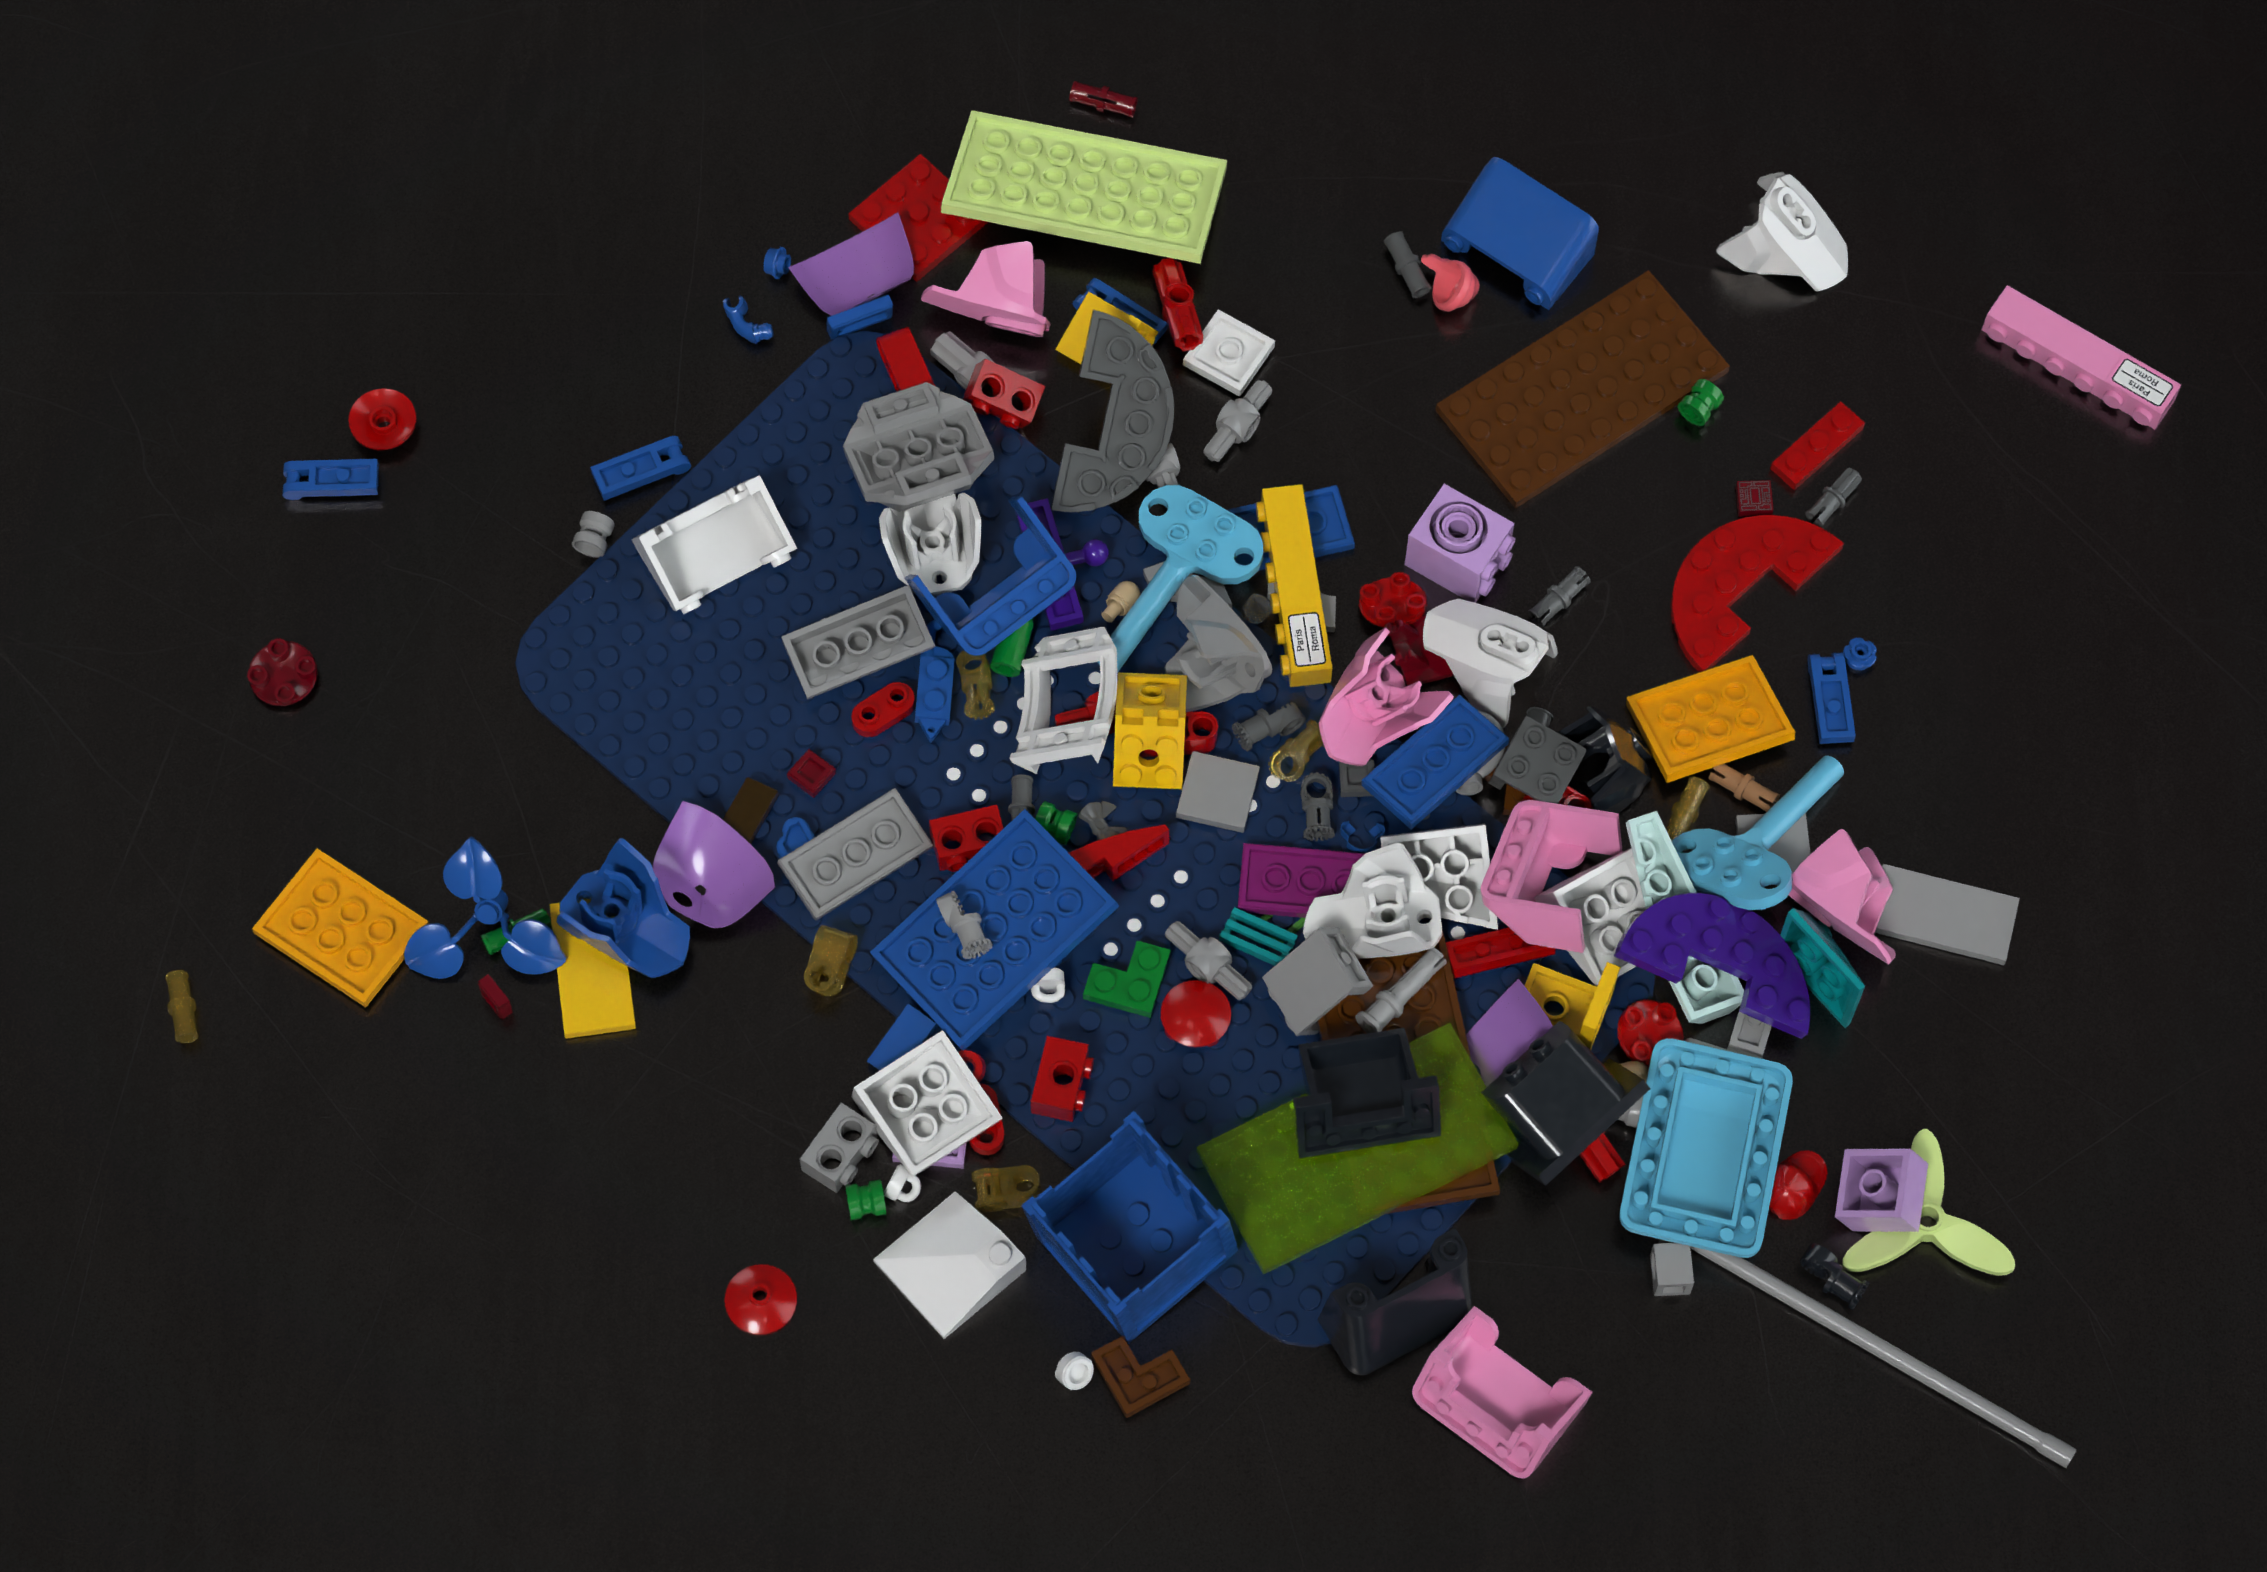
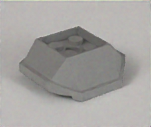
(916, 447)

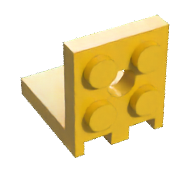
(1074, 338)
(1153, 718)
(1582, 1002)

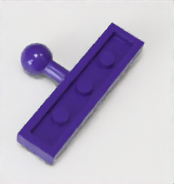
(1066, 609)

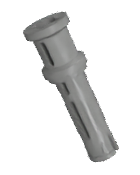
(1391, 1002)

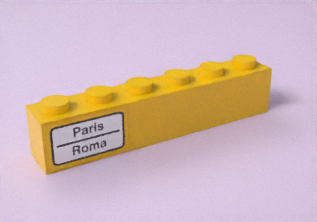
(1295, 586)

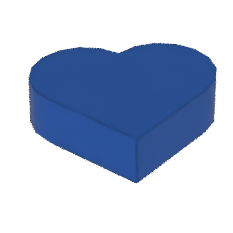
(795, 834)

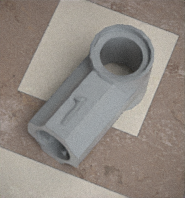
(957, 357)

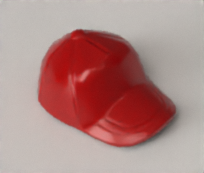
(1797, 1184)

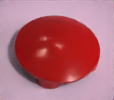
(1392, 600)
(1195, 1014)
(1644, 1026)

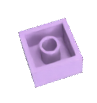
(1881, 1190)

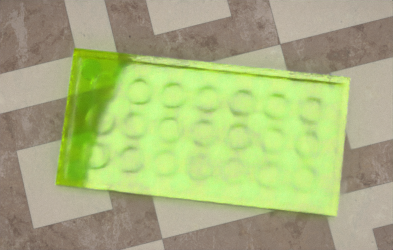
(1302, 1203)

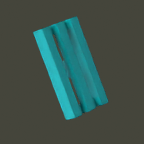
(1263, 926)

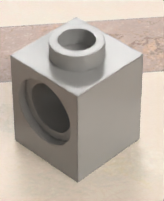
(1671, 1269)

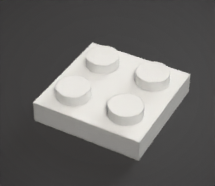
(1229, 353)

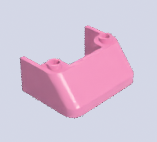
(1532, 843)

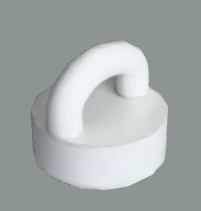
(1050, 983)
(894, 1187)
(1074, 1370)

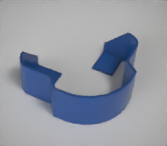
(1350, 829)

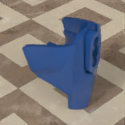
(643, 929)

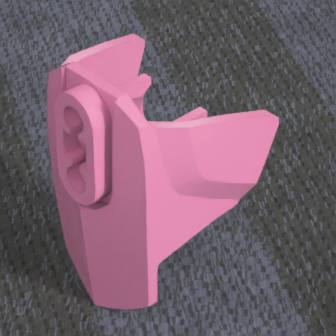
(1001, 289)
(1374, 706)
(1845, 891)

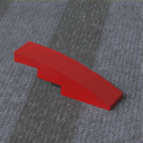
(1121, 851)

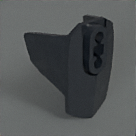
(1627, 767)

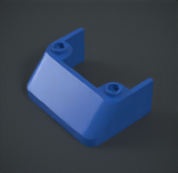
(1013, 602)

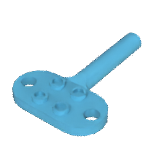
(1196, 540)
(1741, 864)

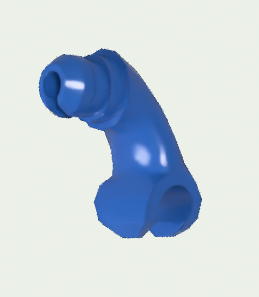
(750, 331)

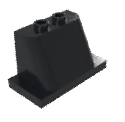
(1363, 1095)
(1560, 1100)

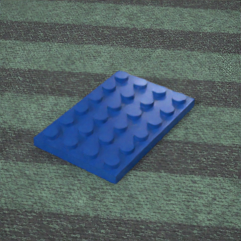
(1031, 907)

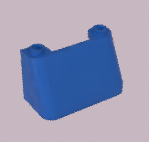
(1524, 230)

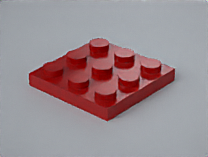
(917, 197)

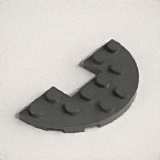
(1134, 423)

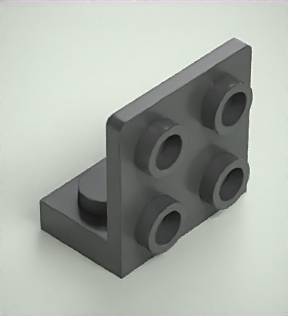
(1538, 762)

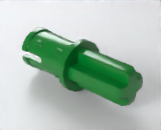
(495, 940)

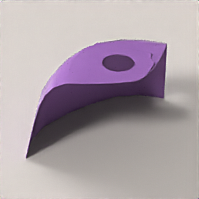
(858, 268)
(710, 853)
(1506, 1031)

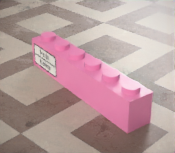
(2081, 357)

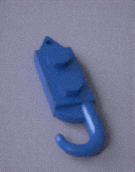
(934, 687)

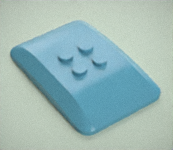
(1706, 1148)

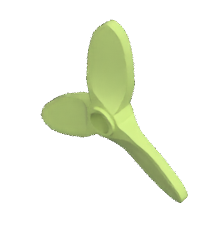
(1951, 1234)

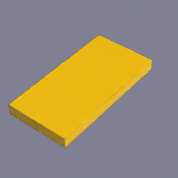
(591, 987)

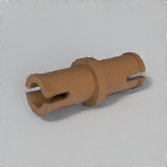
(1744, 787)

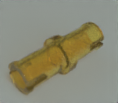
(1687, 808)
(181, 1006)

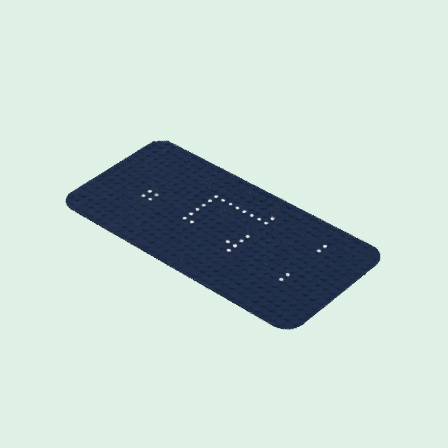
(712, 698)

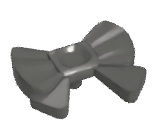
(1094, 814)

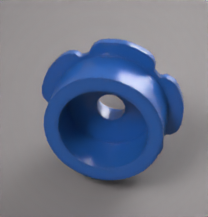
(777, 262)
(1856, 661)

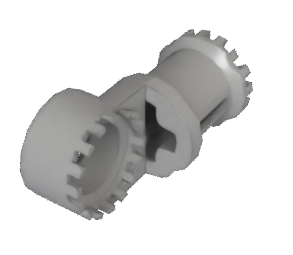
(965, 925)

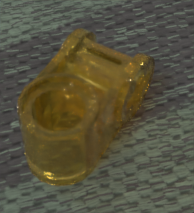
(831, 957)
(1002, 1187)

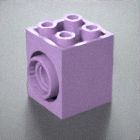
(1460, 544)

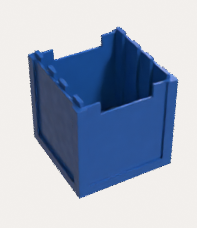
(1131, 1229)

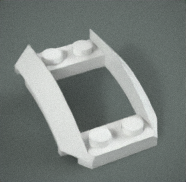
(1046, 744)

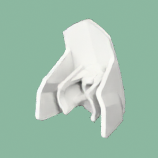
(1789, 237)
(934, 541)
(1486, 651)
(1381, 907)

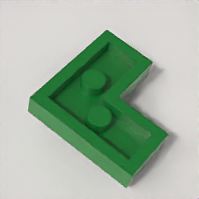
(1130, 990)

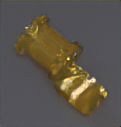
(982, 678)
(1299, 749)

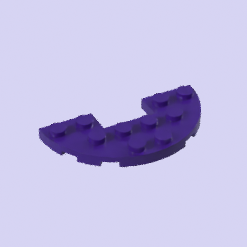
(1726, 939)

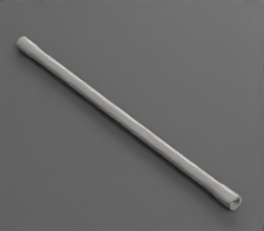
(2043, 1442)

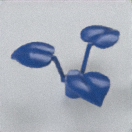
(475, 874)

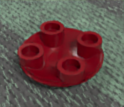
(282, 673)

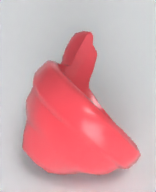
(1453, 282)

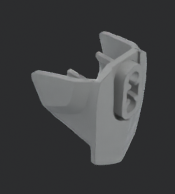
(1220, 651)

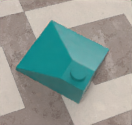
(1823, 965)

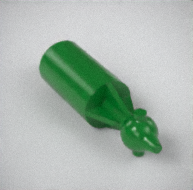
(1011, 651)

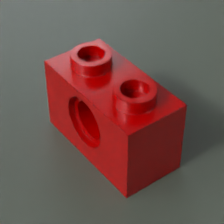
(1061, 1058)

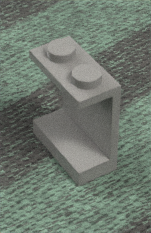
(1315, 979)

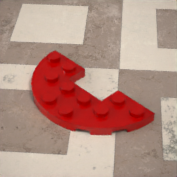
(1727, 566)

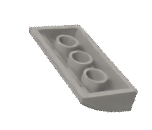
(857, 642)

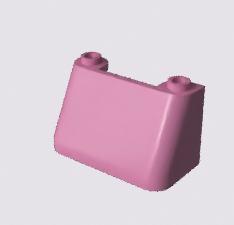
(1494, 1398)

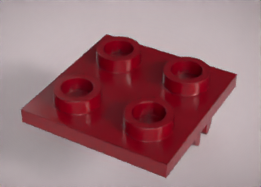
(1412, 657)

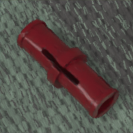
(1125, 104)

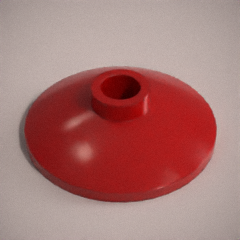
(380, 407)
(764, 1315)

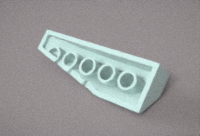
(1704, 990)

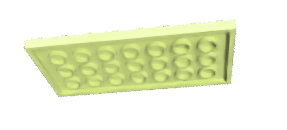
(1084, 186)

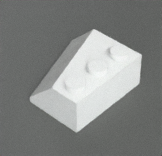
(1453, 868)

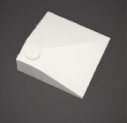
(1608, 903)
(926, 1104)
(951, 1263)

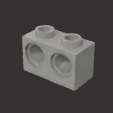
(831, 1144)

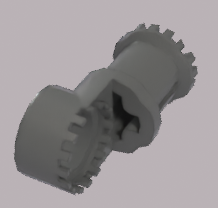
(1262, 725)
(1317, 807)

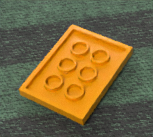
(1710, 718)
(339, 927)

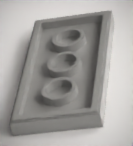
(855, 854)
(1948, 915)

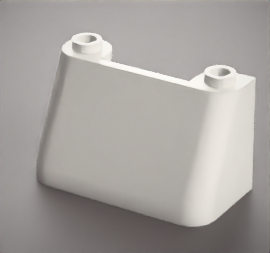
(715, 543)

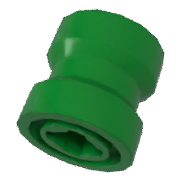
(1701, 402)
(1057, 822)
(865, 1199)

